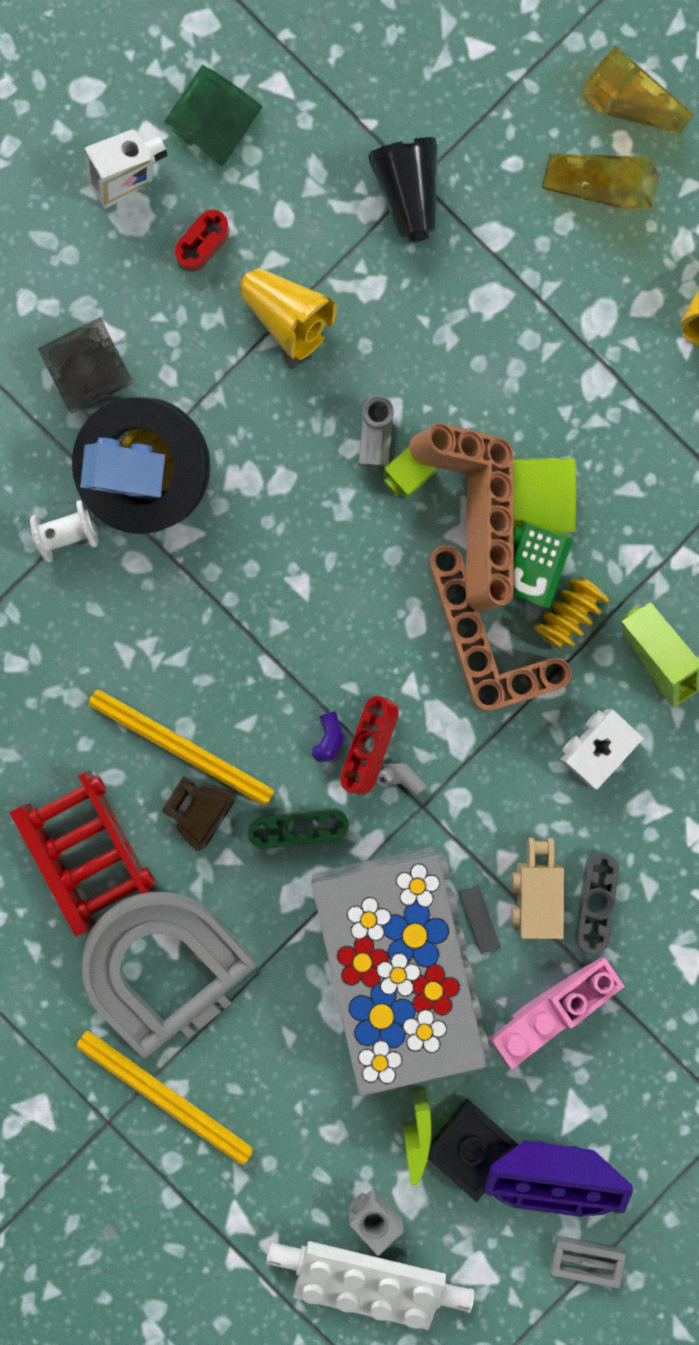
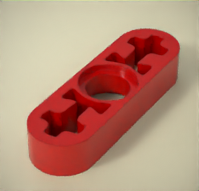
(369, 772)

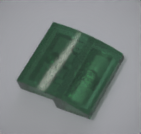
(212, 114)

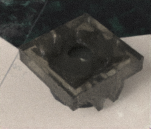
(85, 365)

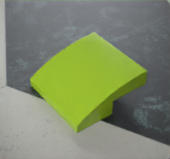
(545, 492)
(418, 1136)

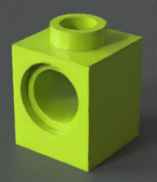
(406, 475)

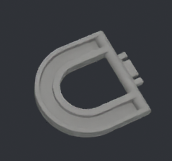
(169, 915)

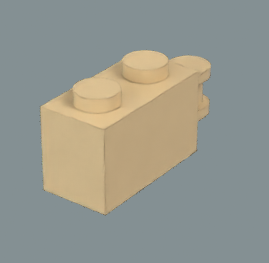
(539, 894)

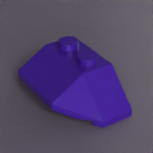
(558, 1181)

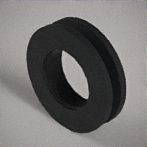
(189, 458)

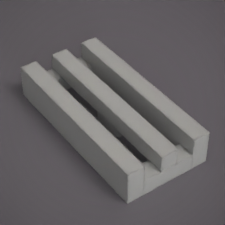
(584, 1275)

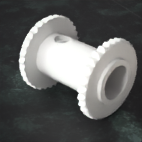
(66, 529)

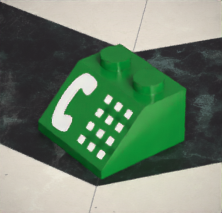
(538, 562)

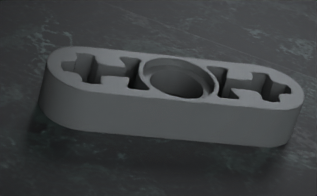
(585, 927)

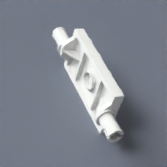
(368, 1284)

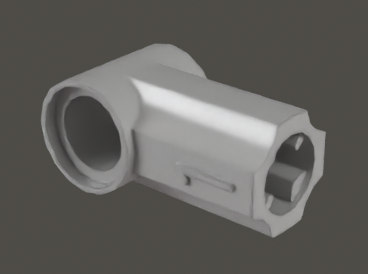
(376, 435)

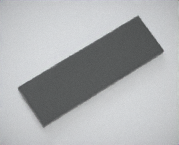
(479, 919)

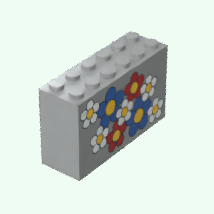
(400, 970)

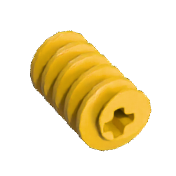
(570, 613)

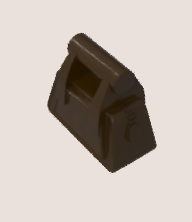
(203, 814)

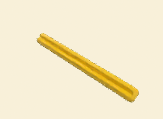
(181, 747)
(164, 1098)

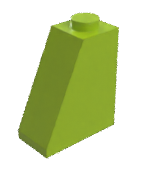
(662, 653)

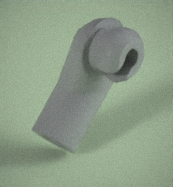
(400, 774)

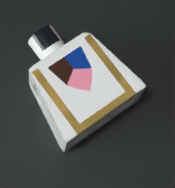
(121, 165)

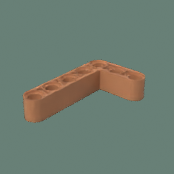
(489, 505)
(479, 643)

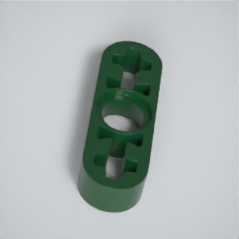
(273, 840)

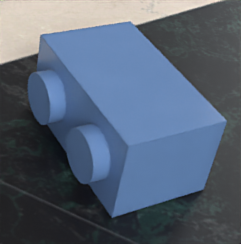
(122, 469)

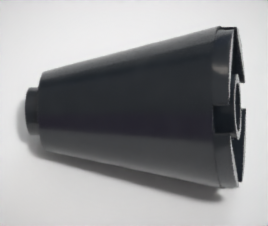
(408, 184)

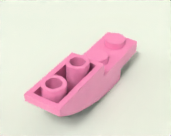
(555, 1010)

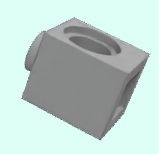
(375, 1235)

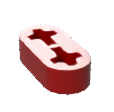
(208, 245)

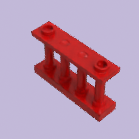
(64, 881)

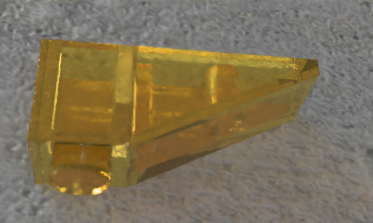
(633, 95)

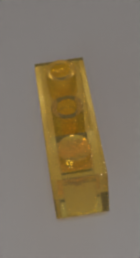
(603, 179)

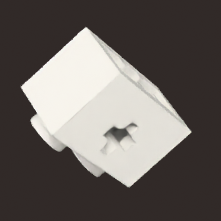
(618, 744)

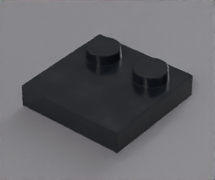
(469, 1148)

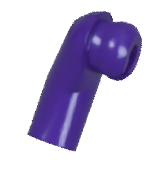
(332, 740)

